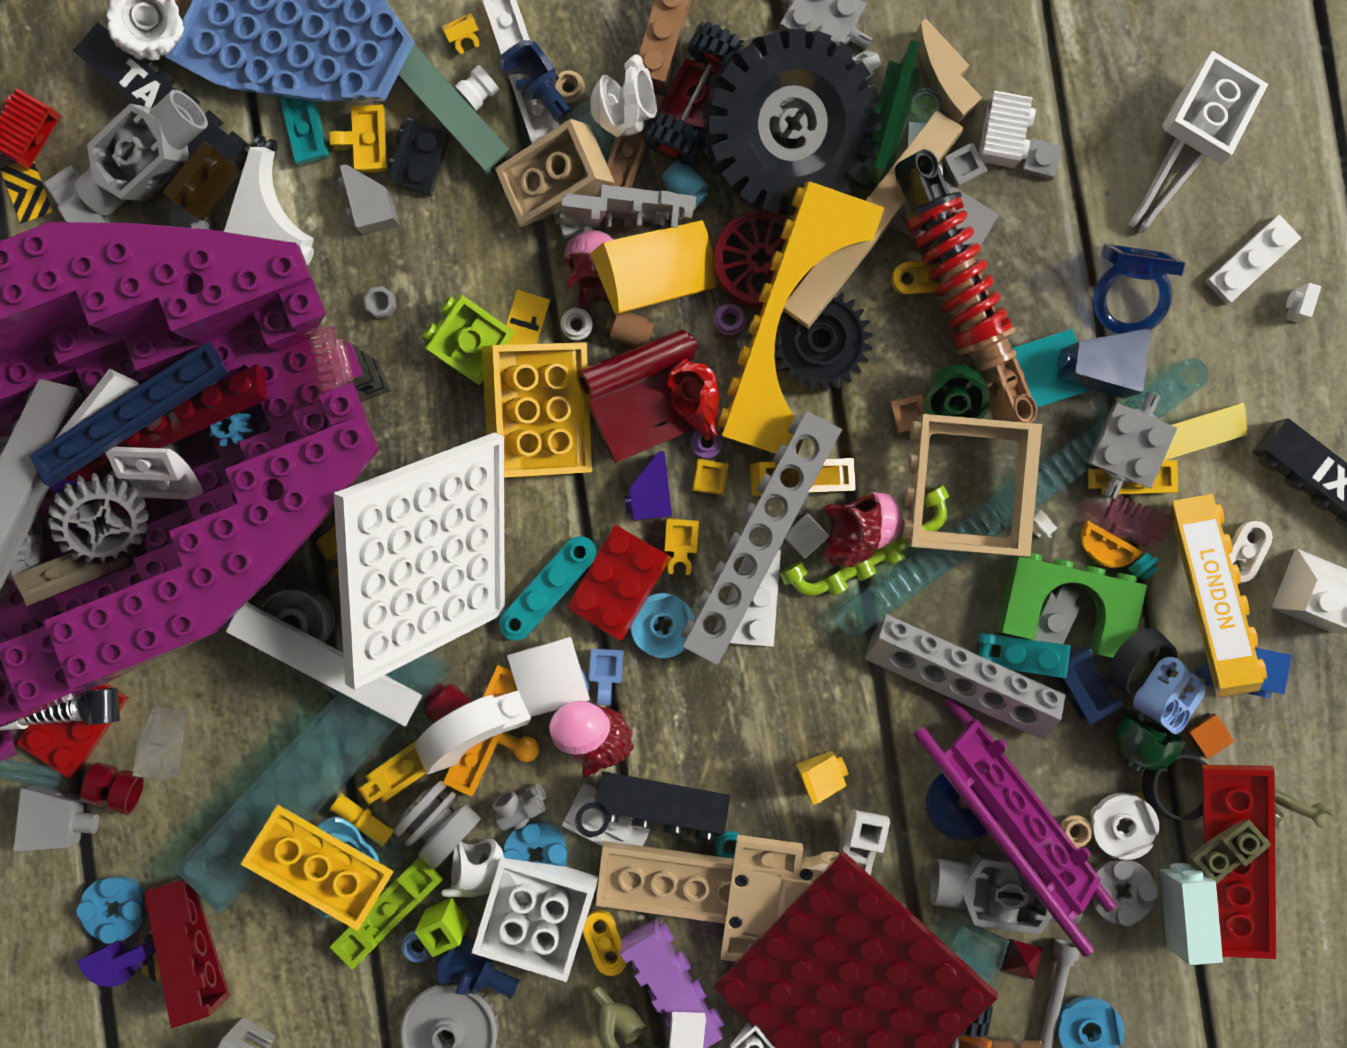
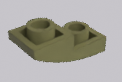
(1229, 849)

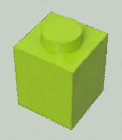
(442, 927)

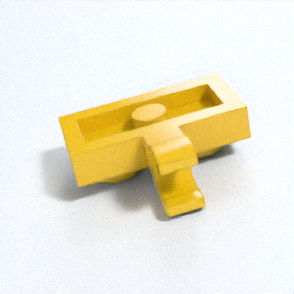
(366, 138)

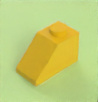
(822, 776)

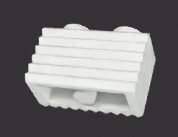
(1006, 129)

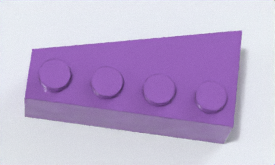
(668, 976)

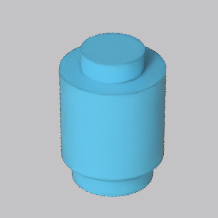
(684, 180)

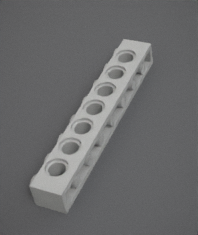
(714, 644)

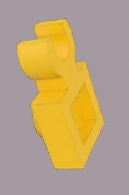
(681, 539)

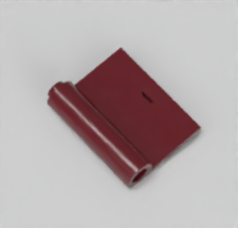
(632, 395)

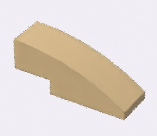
(945, 72)

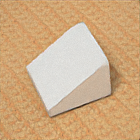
(806, 535)

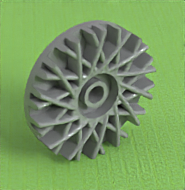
(440, 1009)

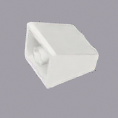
(1314, 592)

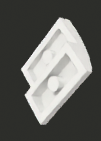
(155, 472)
(548, 676)

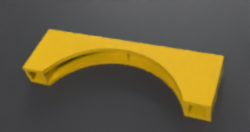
(821, 225)

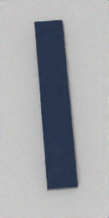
(129, 414)

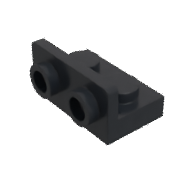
(417, 157)

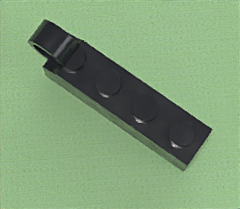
(657, 804)

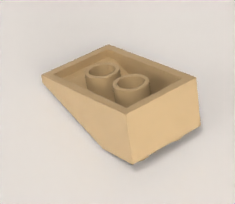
(550, 167)

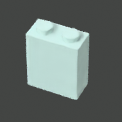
(1191, 914)

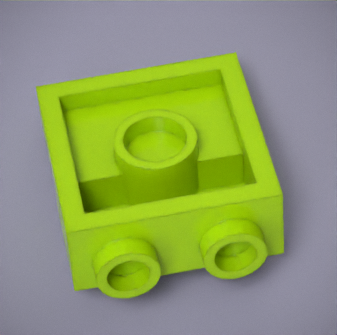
(462, 334)

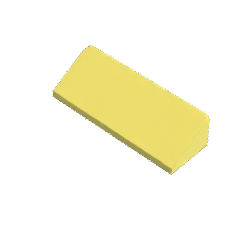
(1208, 430)

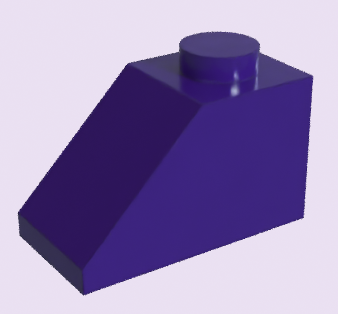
(650, 492)

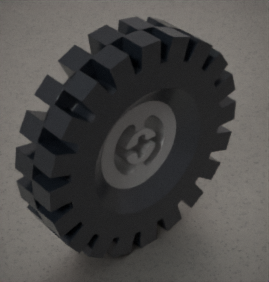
(747, 103)

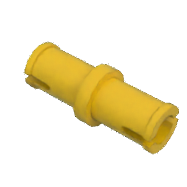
(362, 819)

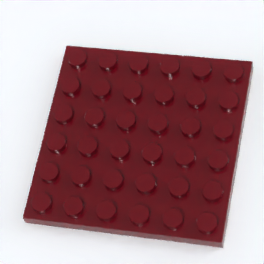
(853, 972)

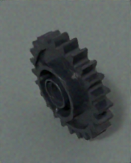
(829, 363)

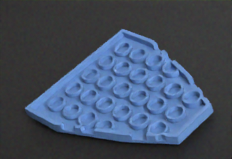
(295, 47)

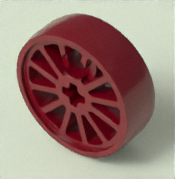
(752, 271)

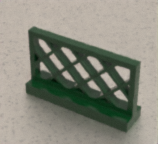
(894, 105)

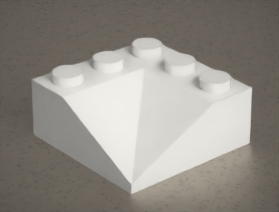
(535, 916)

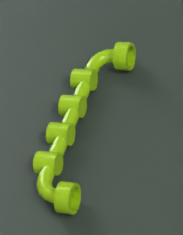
(892, 553)

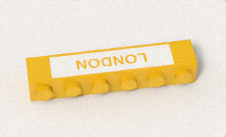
(1216, 596)

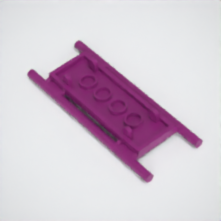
(981, 763)

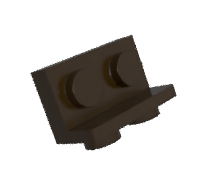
(202, 181)

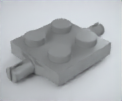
(831, 17)
(1132, 445)

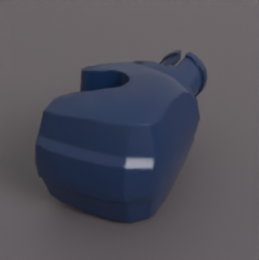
(529, 59)
(472, 971)

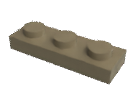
(61, 575)

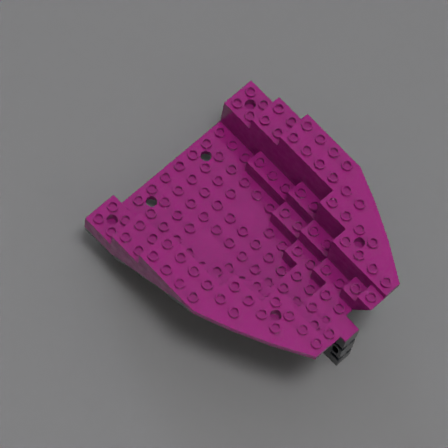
(135, 304)

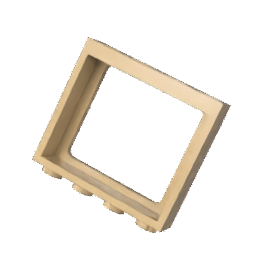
(1029, 441)

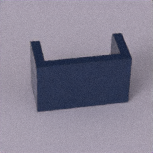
(1087, 688)

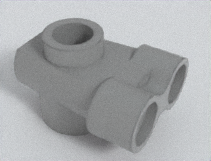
(517, 810)

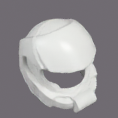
(626, 108)

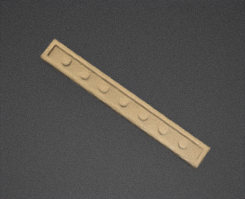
(835, 269)

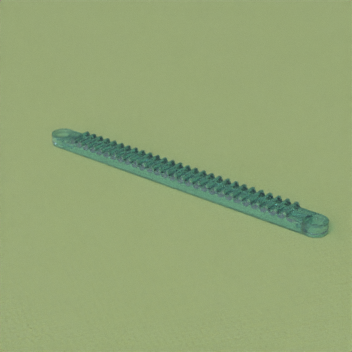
(996, 513)

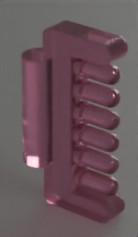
(335, 358)
(1135, 528)

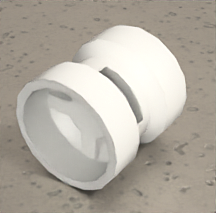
(477, 87)

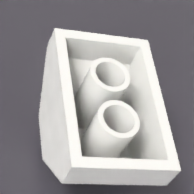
(1208, 118)

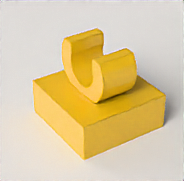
(461, 28)

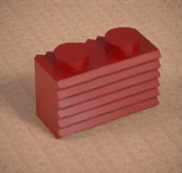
(25, 127)

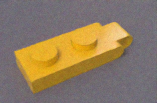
(1165, 481)
(393, 775)

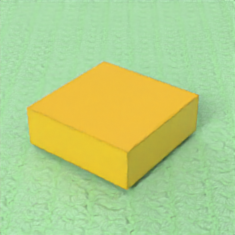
(710, 477)

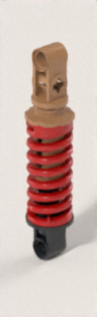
(965, 287)

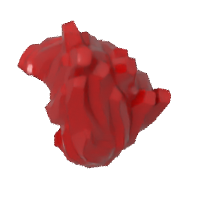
(695, 396)

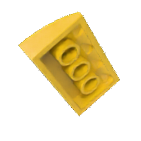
(655, 266)
(317, 867)

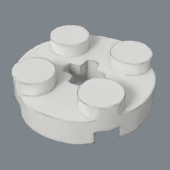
(1141, 833)

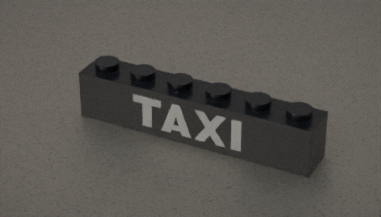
(147, 88)
(1306, 466)

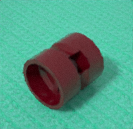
(107, 786)

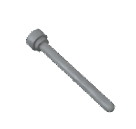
(1065, 956)

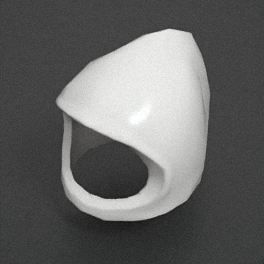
(468, 875)

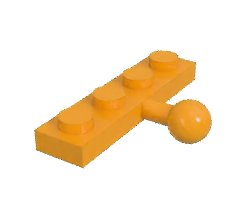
(473, 763)

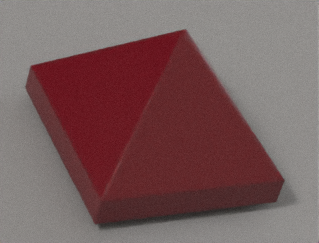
(1022, 959)

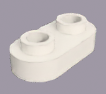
(1250, 554)

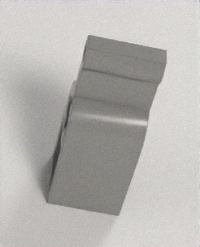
(69, 203)

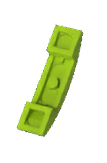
(387, 912)

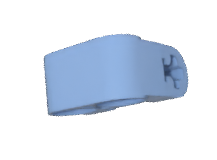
(1163, 702)

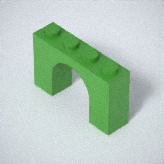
(1031, 580)

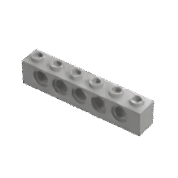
(965, 677)

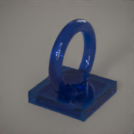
(1138, 264)

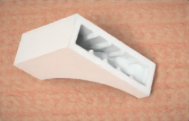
(256, 206)

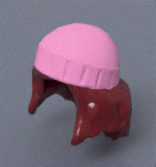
(584, 271)
(861, 528)
(591, 735)

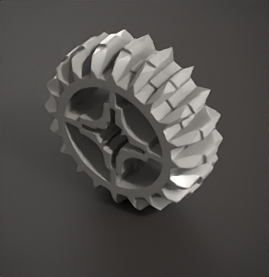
(70, 508)

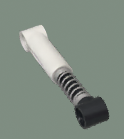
(92, 707)

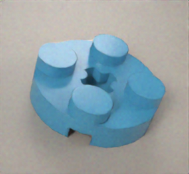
(534, 835)
(95, 914)
(1087, 1010)

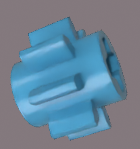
(232, 429)

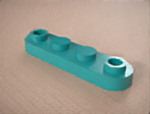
(548, 588)

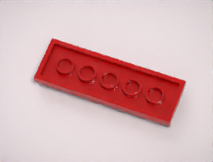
(1247, 893)

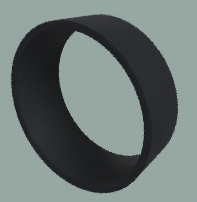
(1132, 653)
(1149, 790)

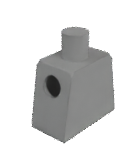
(51, 819)

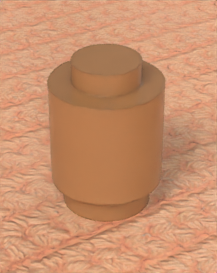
(629, 328)

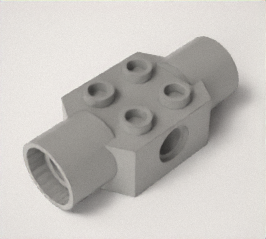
(139, 152)
(989, 893)

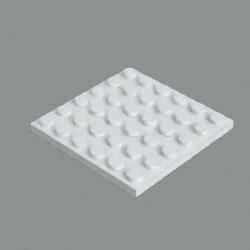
(420, 557)

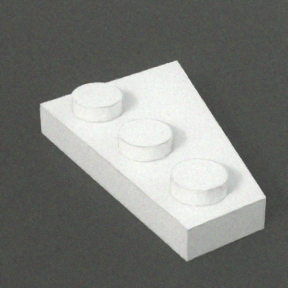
(759, 620)

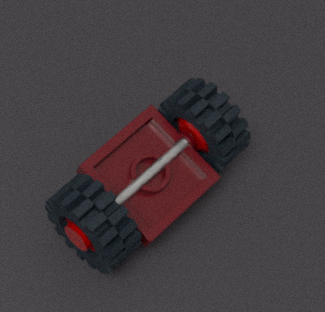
(677, 123)

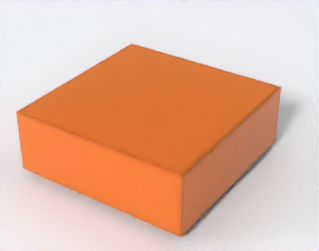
(1210, 736)

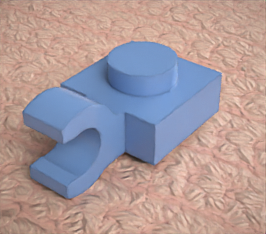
(606, 668)

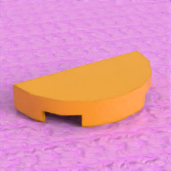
(1106, 548)

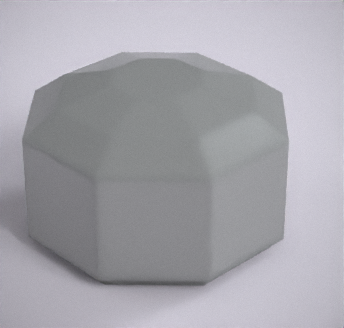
(380, 302)

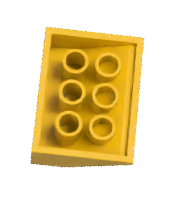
(538, 407)

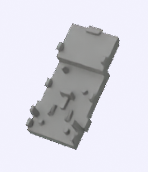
(627, 204)

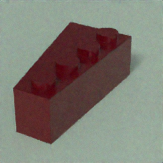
(185, 952)

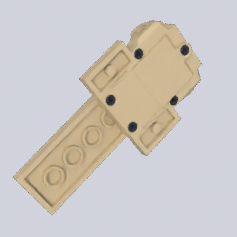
(738, 892)

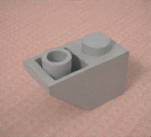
(370, 202)

